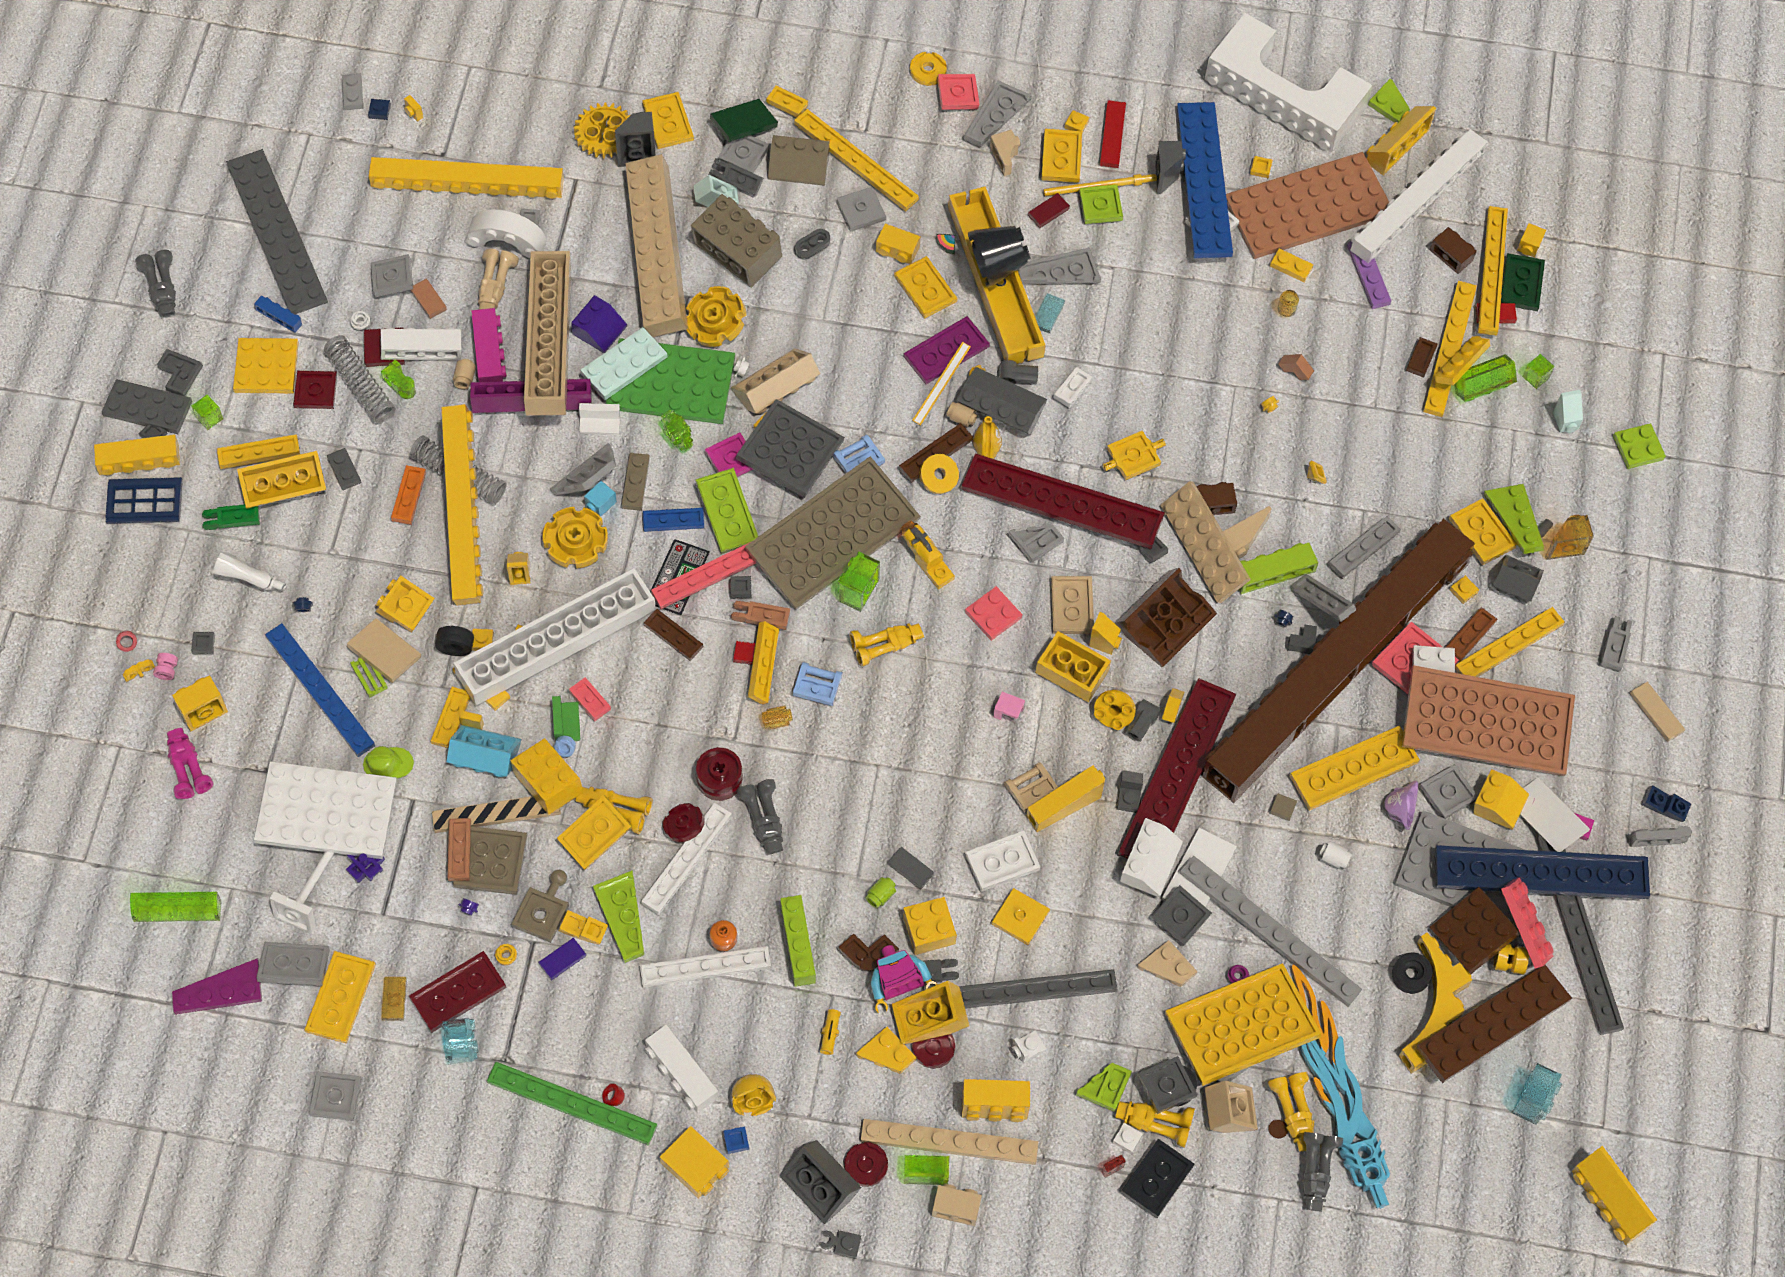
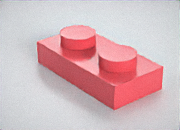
(589, 699)

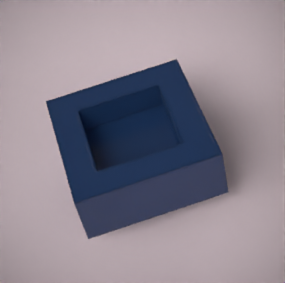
(379, 109)

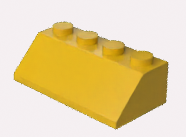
(1400, 138)
(281, 479)
(1613, 1196)

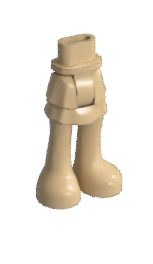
(492, 290)

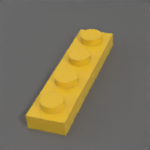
(1462, 360)
(258, 451)
(763, 662)

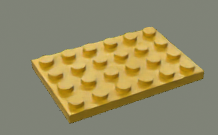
(1242, 1024)

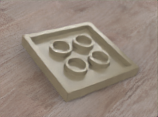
(495, 860)

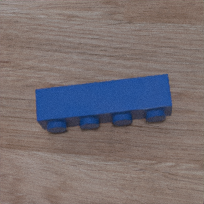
(278, 314)

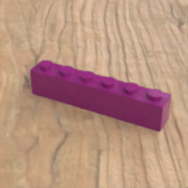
(509, 395)

